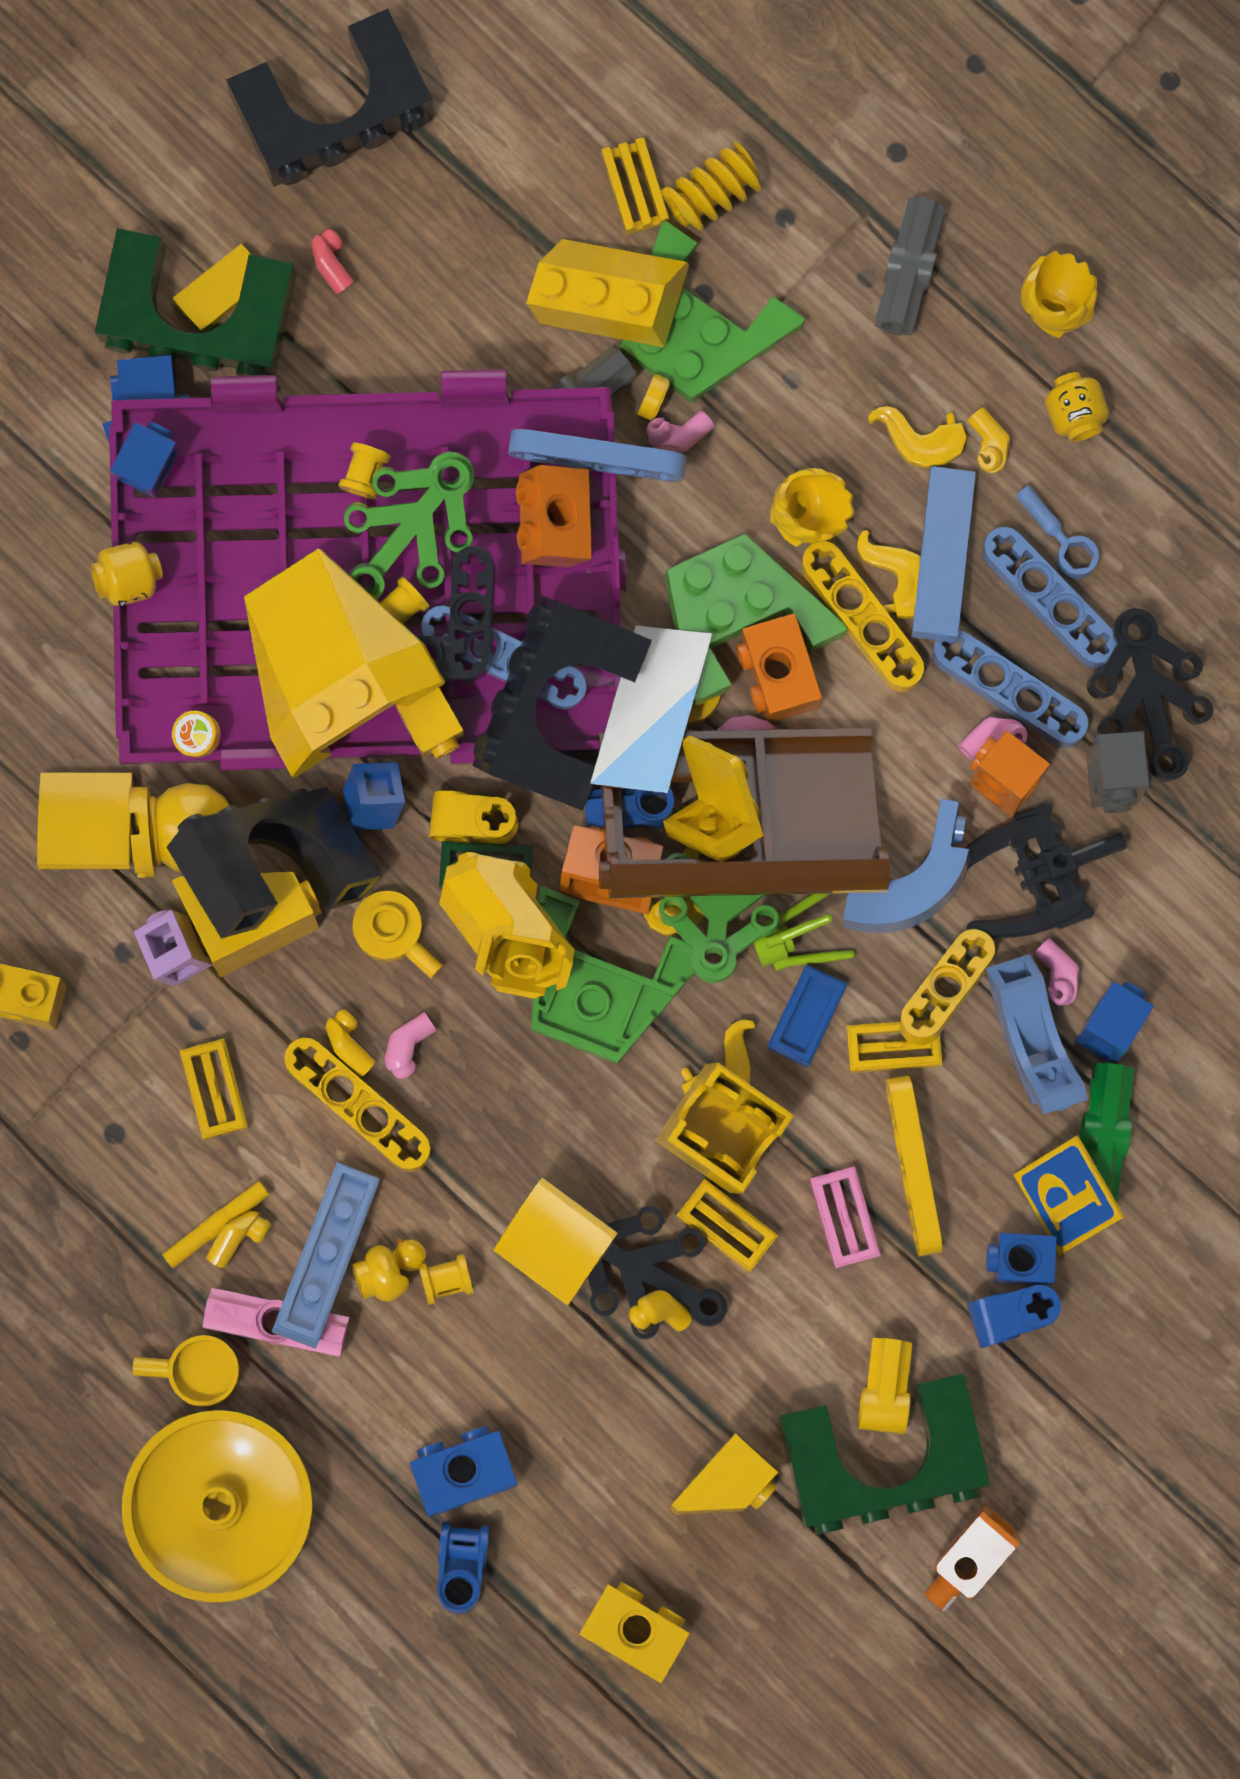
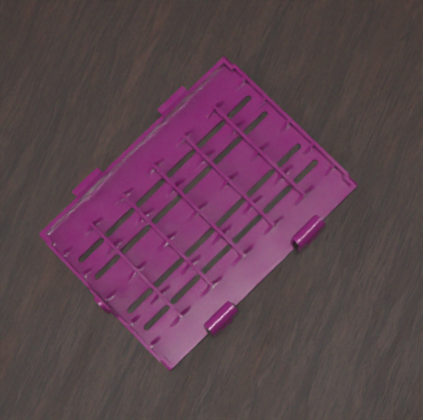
(258, 440)

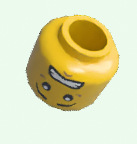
(1077, 407)
(126, 573)

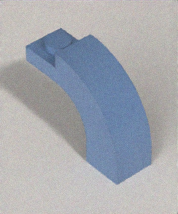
(921, 892)
(1032, 1035)

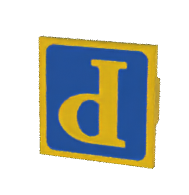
(1068, 1195)

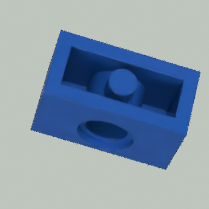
(491, 1476)

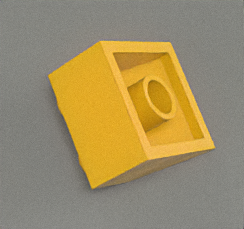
(728, 1482)

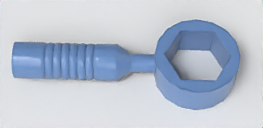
(1052, 527)

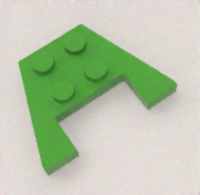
(702, 343)
(738, 589)
(603, 1004)

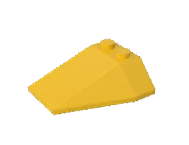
(329, 658)

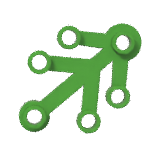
(415, 517)
(719, 912)

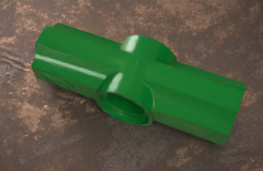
(1106, 1123)

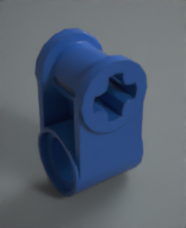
(1006, 1317)
(462, 1563)

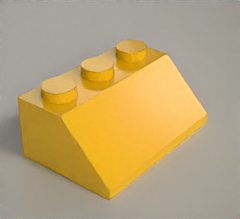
(607, 292)

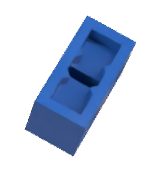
(1115, 1022)

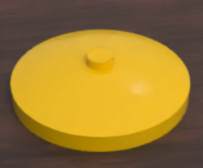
(217, 1506)

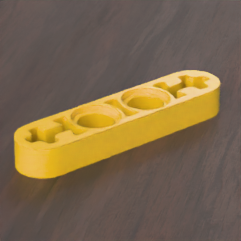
(867, 613)
(360, 1101)
(913, 1165)

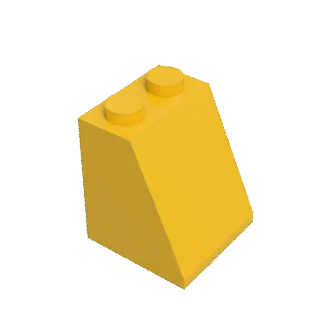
(286, 923)

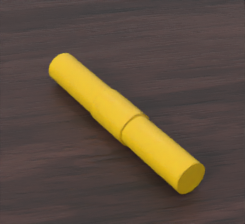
(213, 1224)

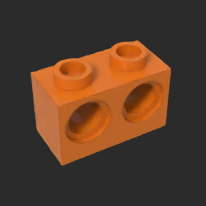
(1007, 772)

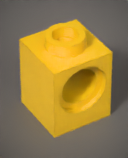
(432, 724)

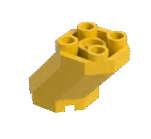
(506, 925)

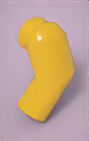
(994, 442)
(345, 1046)
(233, 1233)
(659, 1307)

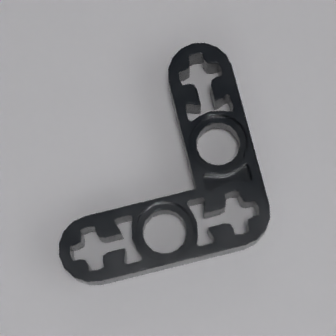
(450, 647)

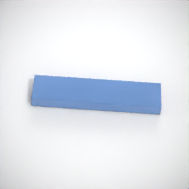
(943, 554)
(325, 1255)

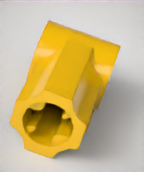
(885, 1398)

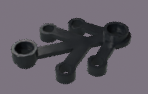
(1149, 687)
(638, 1267)

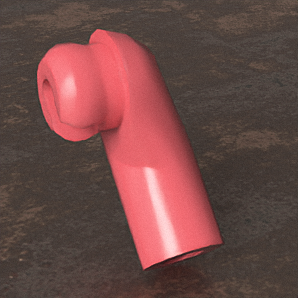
(327, 263)

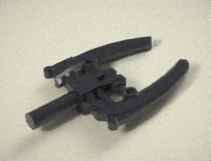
(1054, 866)

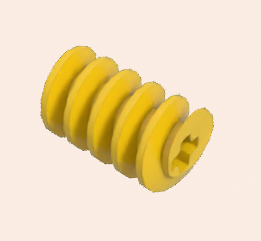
(712, 186)

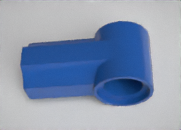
(632, 810)

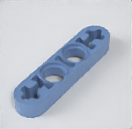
(597, 455)
(1043, 602)
(500, 660)
(1005, 694)

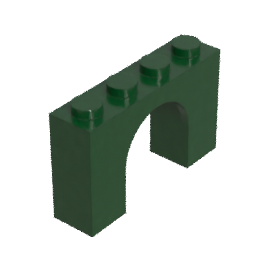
(245, 342)
(950, 1465)

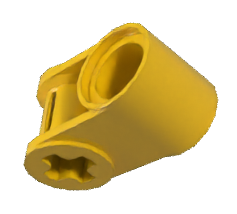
(463, 818)

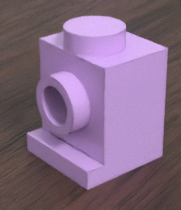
(157, 941)

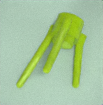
(775, 947)

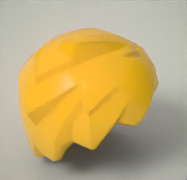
(1059, 293)
(811, 506)

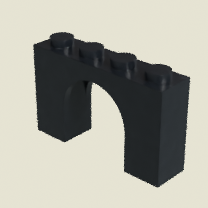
(295, 146)
(553, 640)
(303, 825)

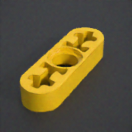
(938, 1019)

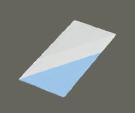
(652, 713)

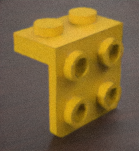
(725, 814)

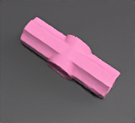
(246, 1314)

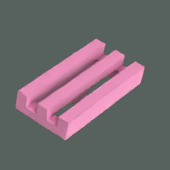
(854, 1255)

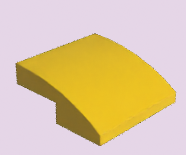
(84, 821)
(555, 1241)

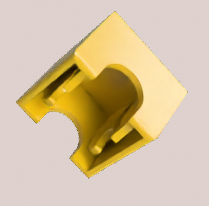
(723, 1127)

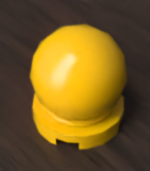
(159, 821)

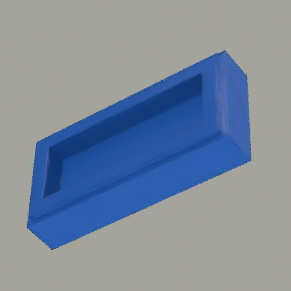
(806, 1016)

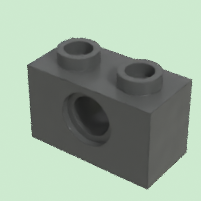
(1117, 771)

